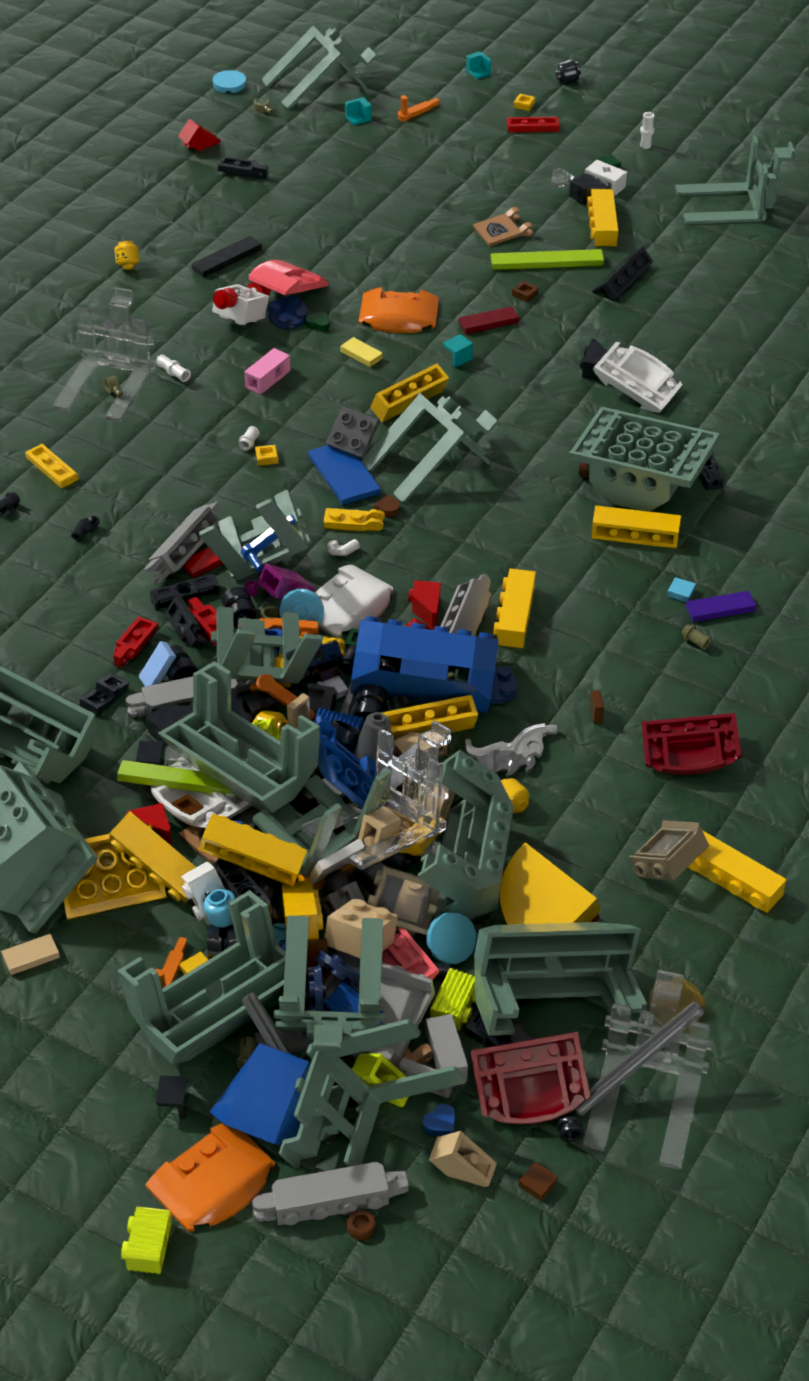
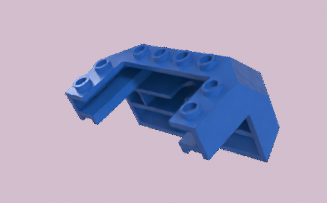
(425, 661)

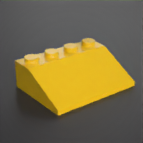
(110, 883)

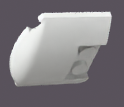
(638, 376)
(351, 598)
(213, 803)

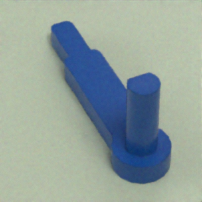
(250, 551)

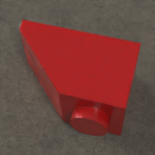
(197, 136)
(426, 601)

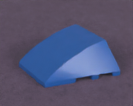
(342, 768)
(264, 1095)

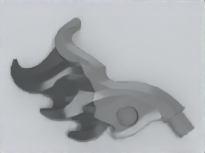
(514, 755)

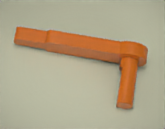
(407, 113)
(267, 684)
(171, 967)

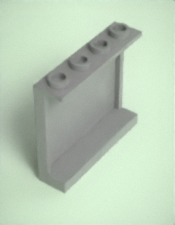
(402, 998)

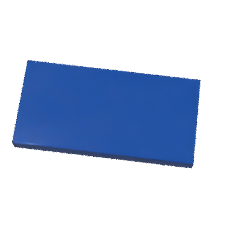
(344, 474)

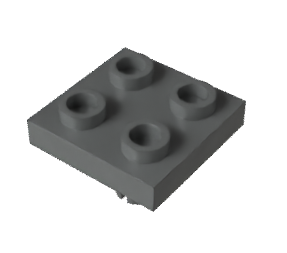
(352, 432)

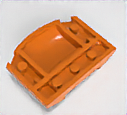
(399, 311)
(212, 1178)

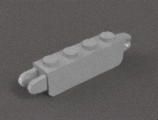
(182, 542)
(468, 605)
(169, 693)
(329, 1193)

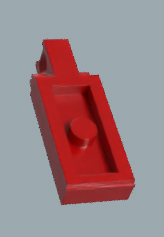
(205, 616)
(134, 640)

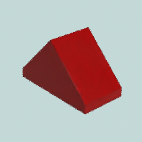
(156, 817)

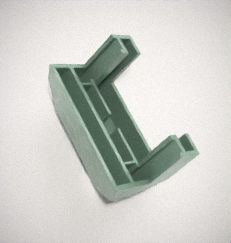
(53, 734)
(238, 752)
(474, 844)
(553, 963)
(208, 1000)

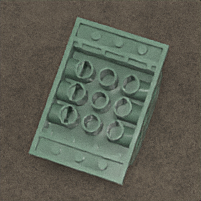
(641, 458)
(38, 849)

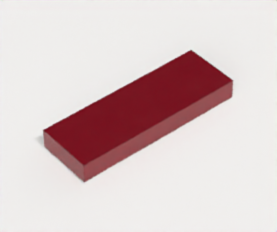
(488, 320)

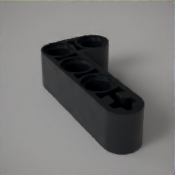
(240, 880)

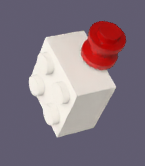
(241, 302)

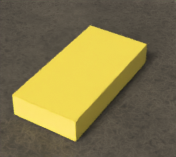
(361, 352)

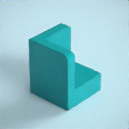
(478, 65)
(358, 111)
(460, 348)

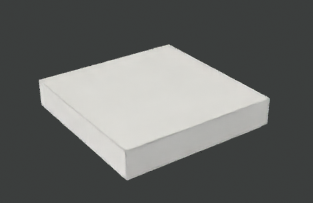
(335, 861)

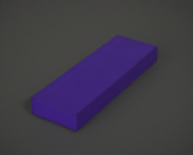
(720, 606)

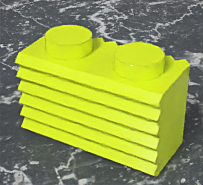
(455, 997)
(147, 1240)

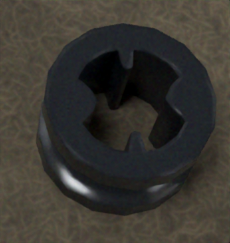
(570, 1129)

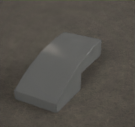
(341, 897)

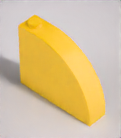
(542, 893)

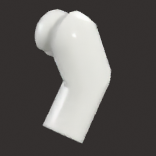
(342, 550)

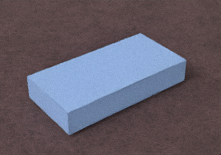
(157, 665)

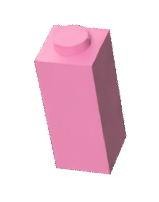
(267, 371)

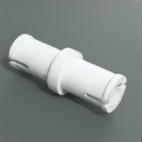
(647, 130)
(173, 368)

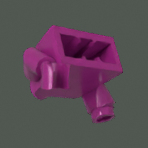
(277, 582)

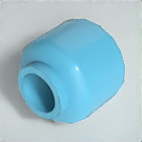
(217, 907)

